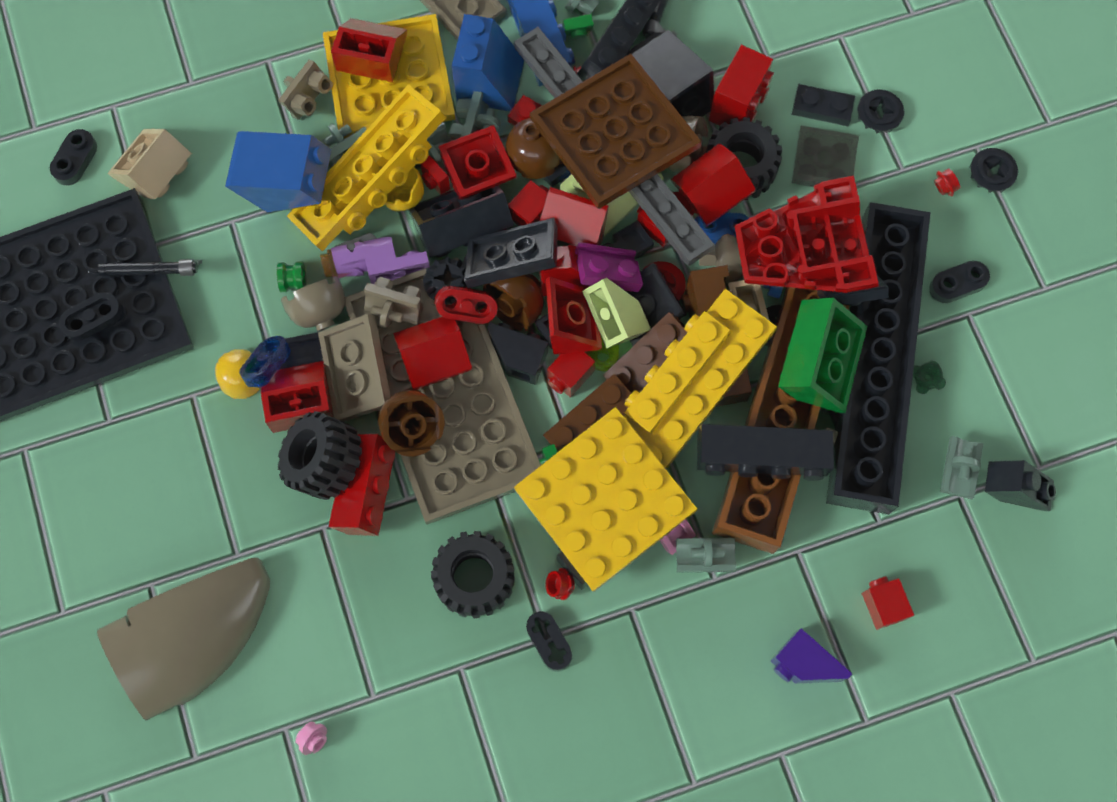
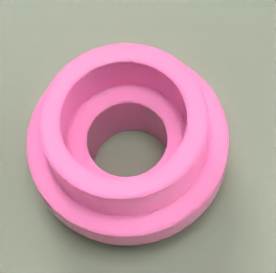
(311, 738)

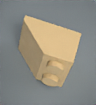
(151, 163)

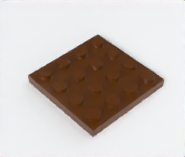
(615, 130)

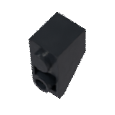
(518, 353)
(1020, 484)

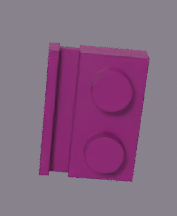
(604, 262)

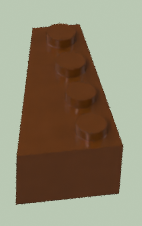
(701, 292)

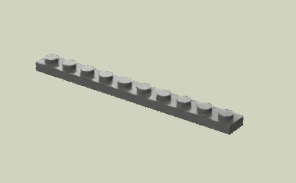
(651, 195)

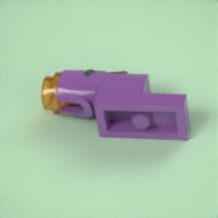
(371, 256)

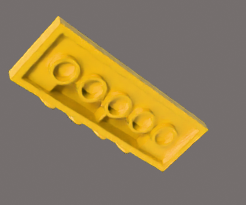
(371, 169)
(696, 375)

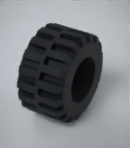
(756, 141)
(319, 455)
(469, 547)

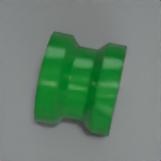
(291, 276)

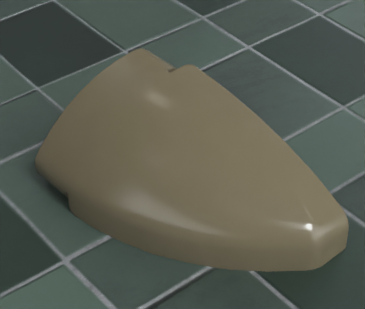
(186, 636)

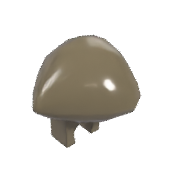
(725, 253)

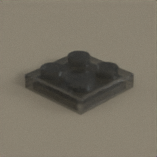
(823, 156)

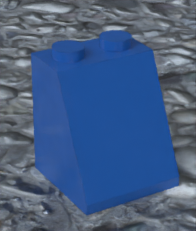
(486, 63)
(278, 169)

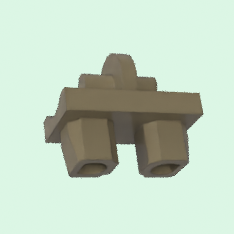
(304, 89)
(390, 304)

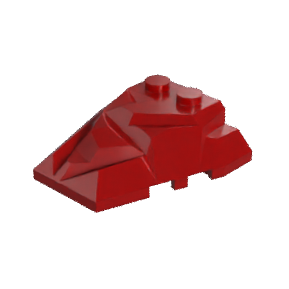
(809, 242)

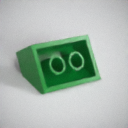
(823, 354)

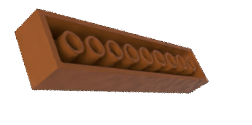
(759, 506)

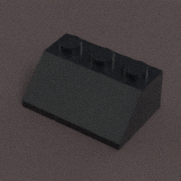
(451, 221)

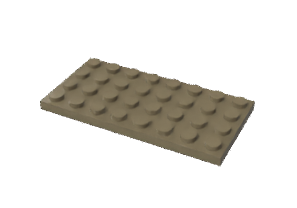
(483, 437)

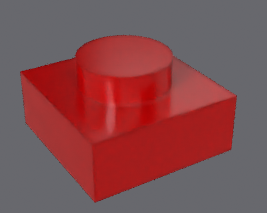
(522, 110)
(434, 176)

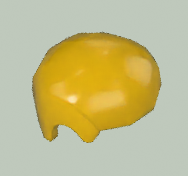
(408, 194)
(228, 374)

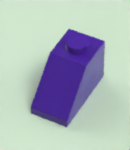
(807, 662)

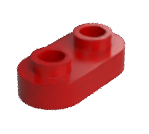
(464, 306)

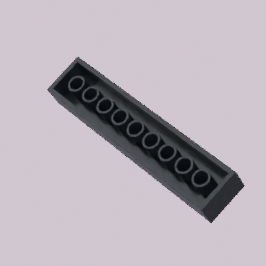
(876, 418)

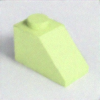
(615, 313)

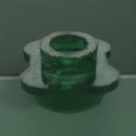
(936, 377)

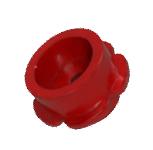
(947, 182)
(560, 584)

